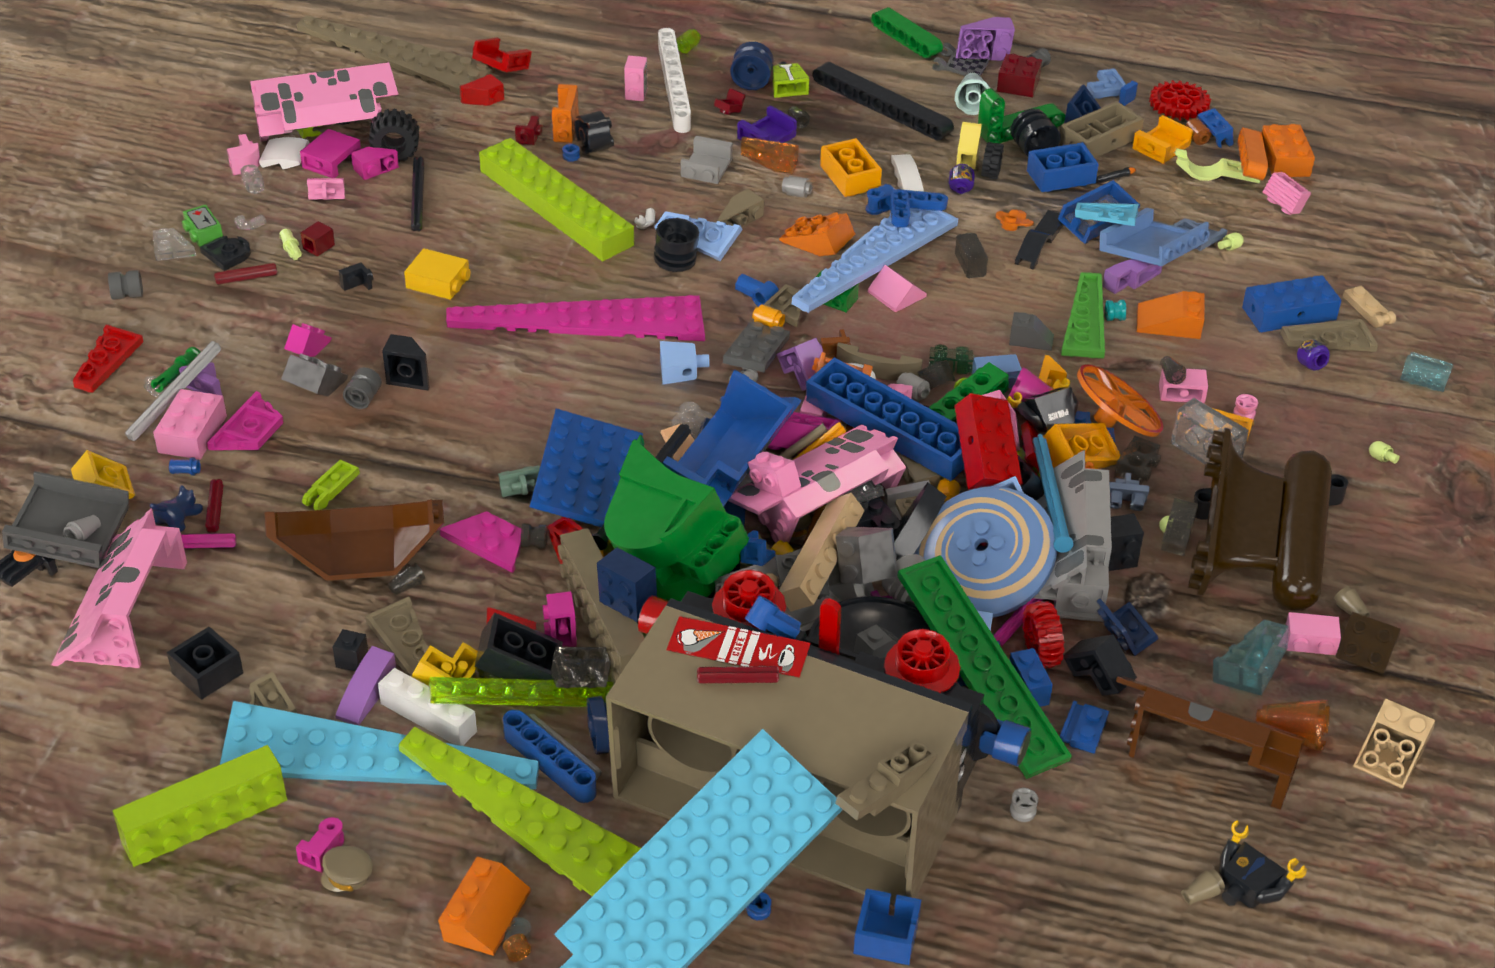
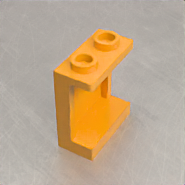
(1163, 140)

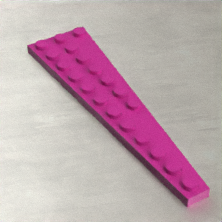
(639, 316)

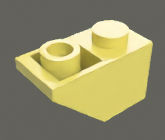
(969, 144)

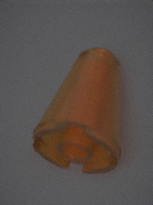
(1301, 718)

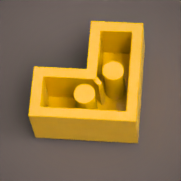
(437, 664)

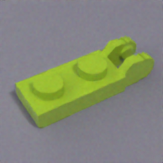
(330, 484)

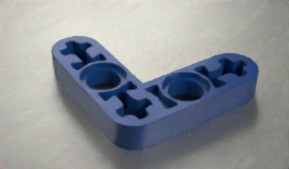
(903, 200)

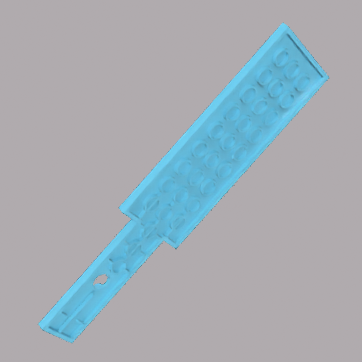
(703, 864)

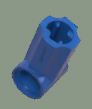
(757, 290)
(768, 616)

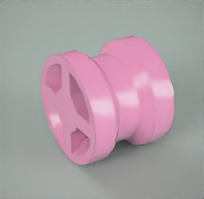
(1246, 406)

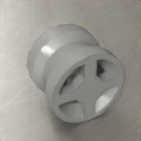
(1020, 799)

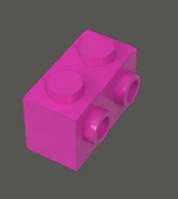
(560, 618)

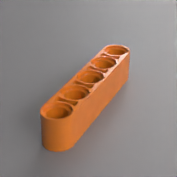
(1252, 154)

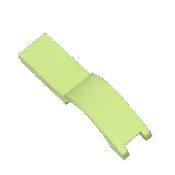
(1223, 168)

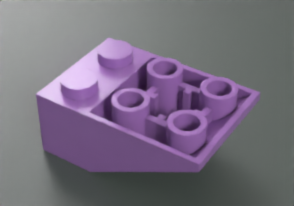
(986, 39)

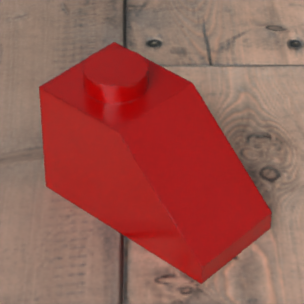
(482, 91)

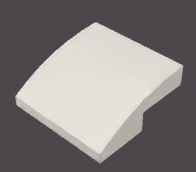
(283, 151)

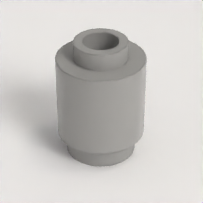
(796, 186)
(920, 386)

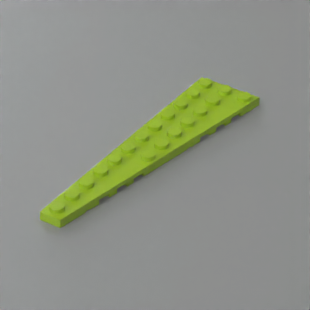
(545, 828)

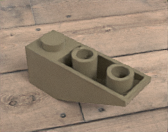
(743, 209)

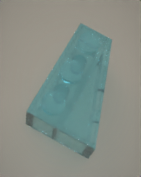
(1254, 659)

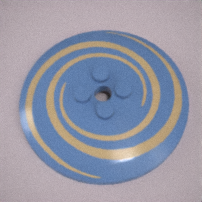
(1017, 553)

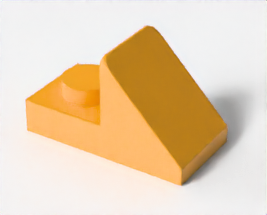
(1051, 371)

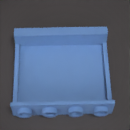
(1151, 240)

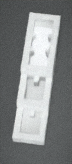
(906, 173)

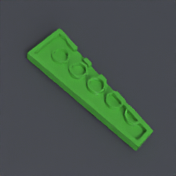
(1086, 322)

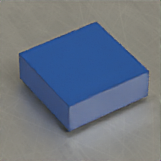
(1128, 93)

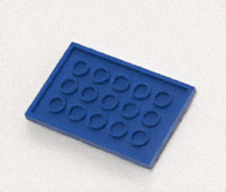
(581, 467)

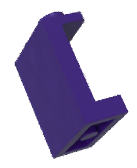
(774, 127)

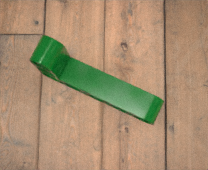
(997, 126)

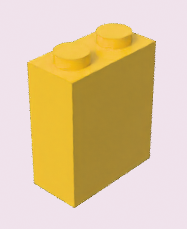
(437, 274)

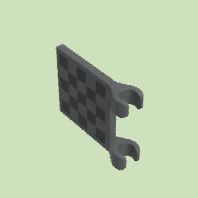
(959, 65)

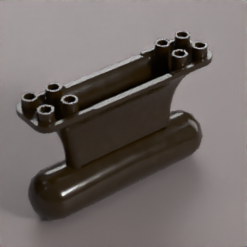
(1265, 522)

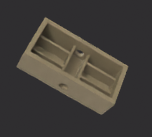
(1106, 131)

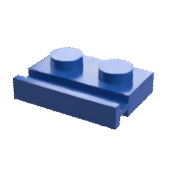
(1084, 726)

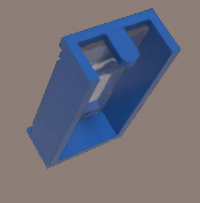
(1089, 229)

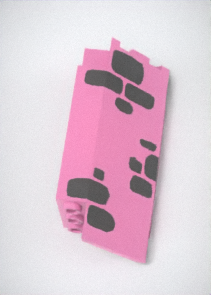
(320, 98)
(825, 476)
(102, 624)

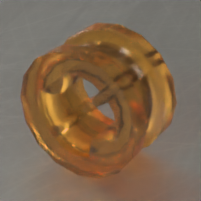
(517, 947)

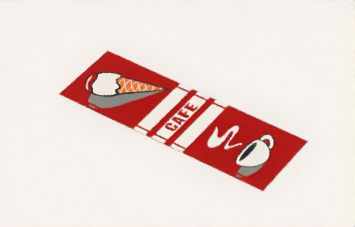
(738, 646)

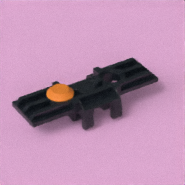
(20, 564)

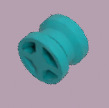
(1115, 310)

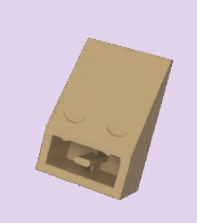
(1394, 743)

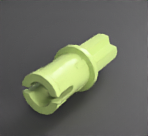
(290, 244)

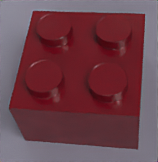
(1019, 75)

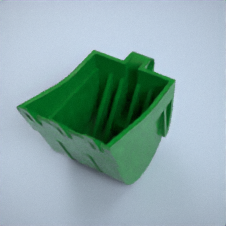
(672, 526)

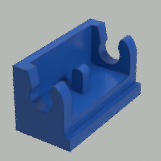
(1218, 126)

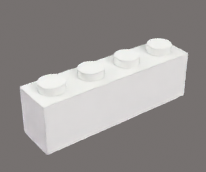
(412, 700)

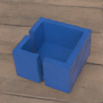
(886, 935)

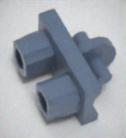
(1130, 491)

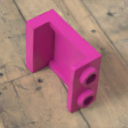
(327, 152)

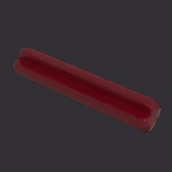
(245, 273)
(214, 505)
(742, 674)

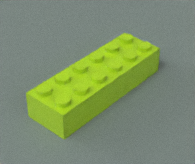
(200, 805)

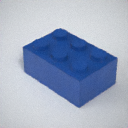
(1062, 167)

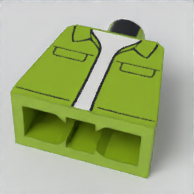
(789, 80)

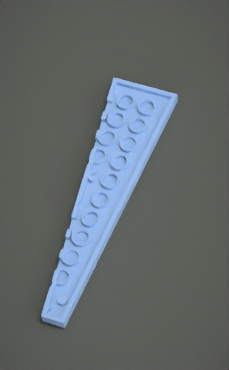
(871, 252)

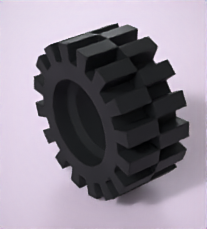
(992, 160)

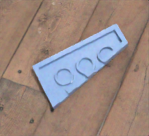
(713, 237)

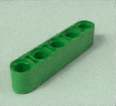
(907, 32)

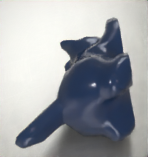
(175, 510)

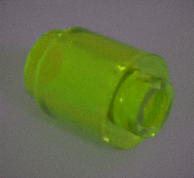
(688, 40)

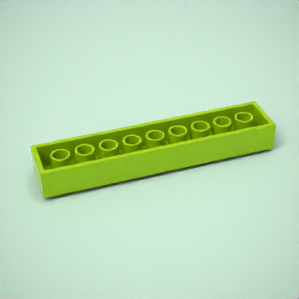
(557, 199)

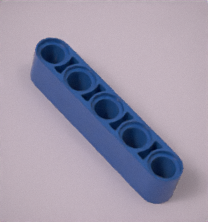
(553, 757)

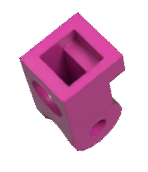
(326, 838)

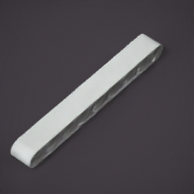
(674, 80)

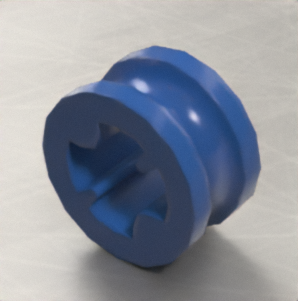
(571, 152)
(759, 914)

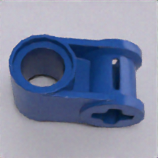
(879, 199)

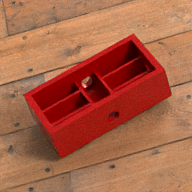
(993, 451)

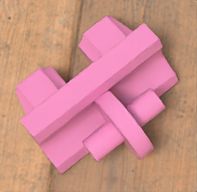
(326, 188)

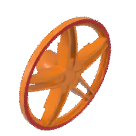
(1118, 404)

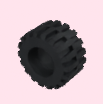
(399, 123)

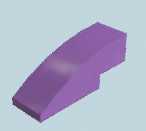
(1129, 273)
(363, 688)

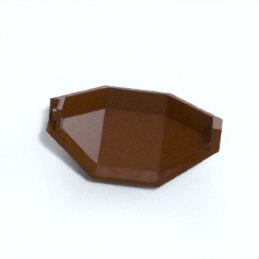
(356, 540)

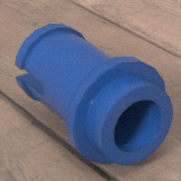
(185, 466)

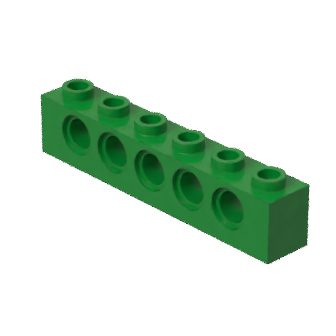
(983, 381)

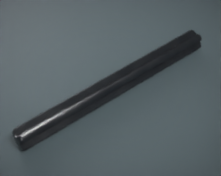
(417, 194)

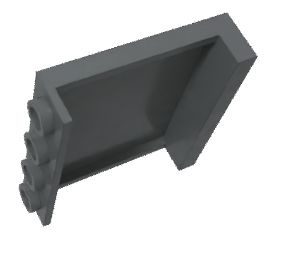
(54, 504)

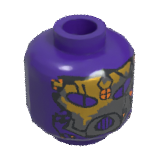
(961, 178)
(1313, 354)

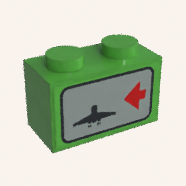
(201, 225)

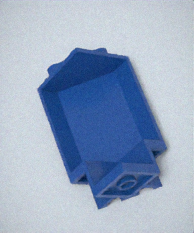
(734, 436)

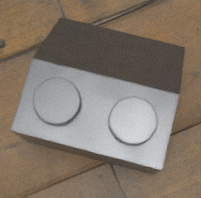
(866, 554)

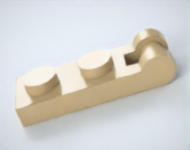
(1368, 307)

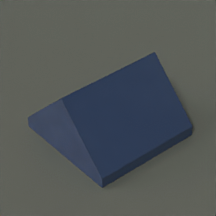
(1081, 104)

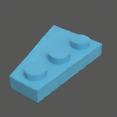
(1108, 212)

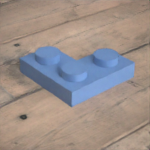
(1108, 84)

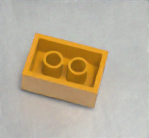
(850, 167)

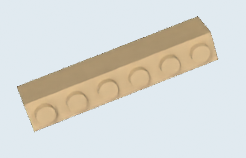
(819, 553)

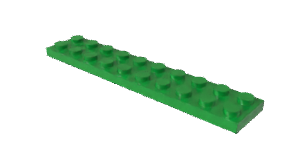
(982, 660)

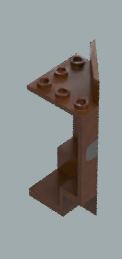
(1272, 747)

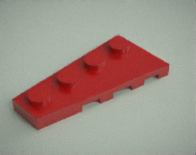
(107, 356)

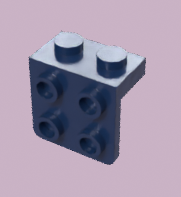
(1128, 627)

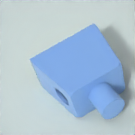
(680, 361)

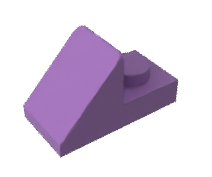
(205, 381)

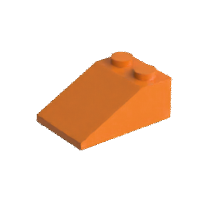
(1173, 315)

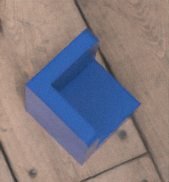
(755, 551)

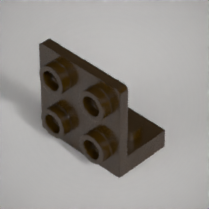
(1368, 643)

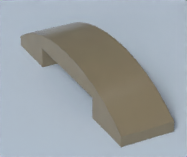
(883, 367)

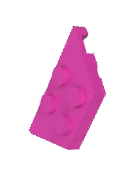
(248, 426)
(487, 537)

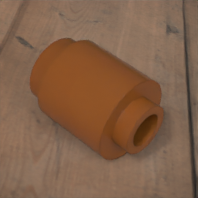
(1201, 133)

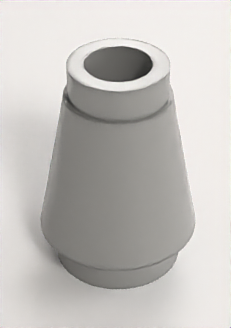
(82, 528)

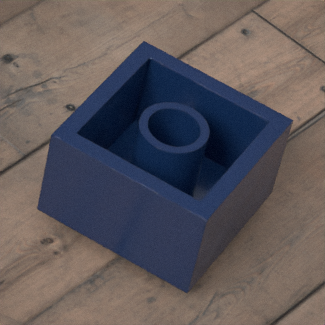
(625, 582)

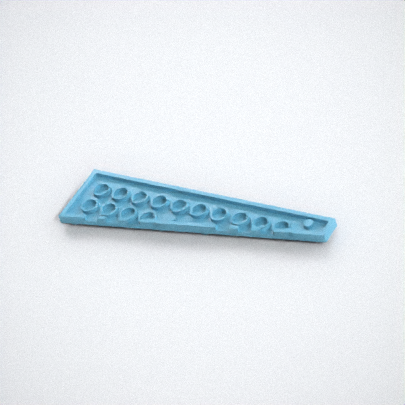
(343, 751)

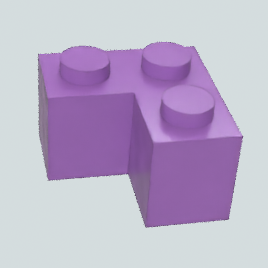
(800, 360)

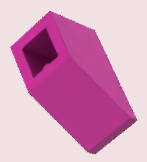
(374, 161)
(306, 340)

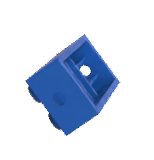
(1280, 302)

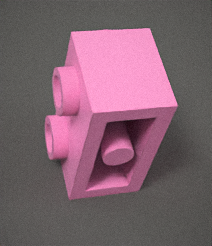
(774, 474)

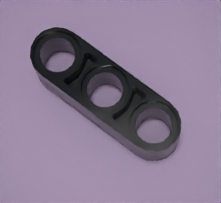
(1031, 481)

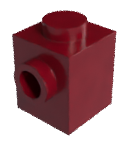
(317, 238)

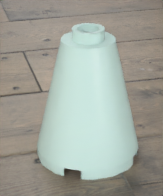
(969, 93)

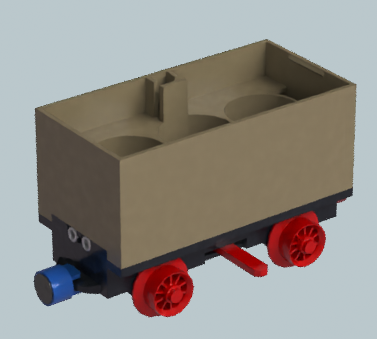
(833, 719)

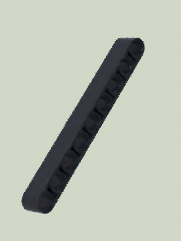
(883, 101)

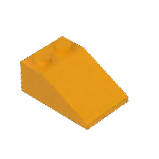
(1070, 439)

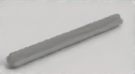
(172, 390)

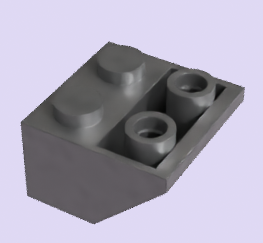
(313, 374)

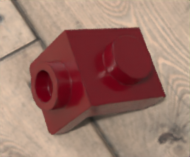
(732, 103)
(529, 133)

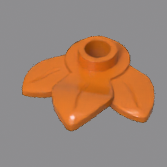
(1013, 219)

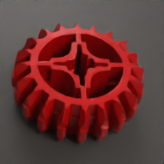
(1044, 633)

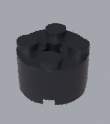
(593, 132)

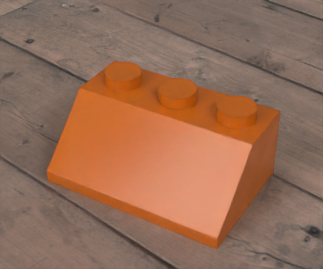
(483, 907)

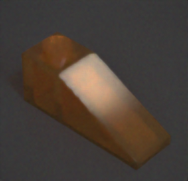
(771, 154)

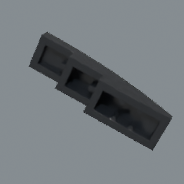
(918, 520)

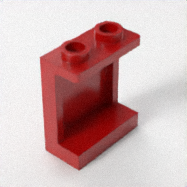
(488, 52)

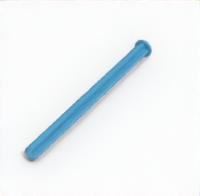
(1062, 541)

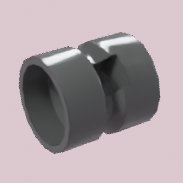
(125, 284)
(362, 388)

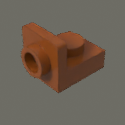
(830, 344)

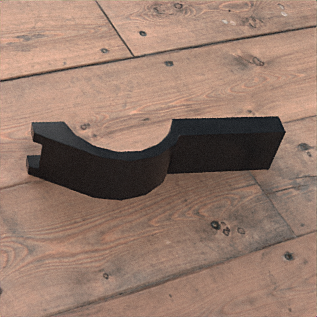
(1035, 239)

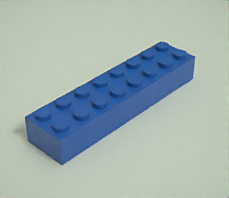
(867, 402)

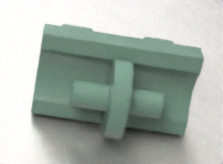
(518, 481)

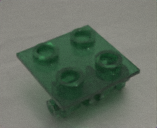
(960, 354)

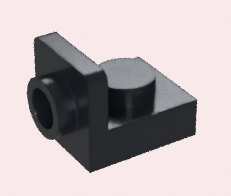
(355, 276)

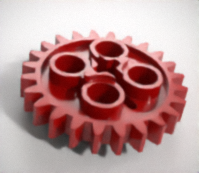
(1179, 100)

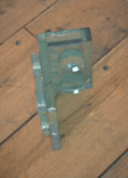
(1426, 371)

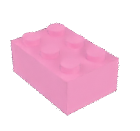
(190, 424)

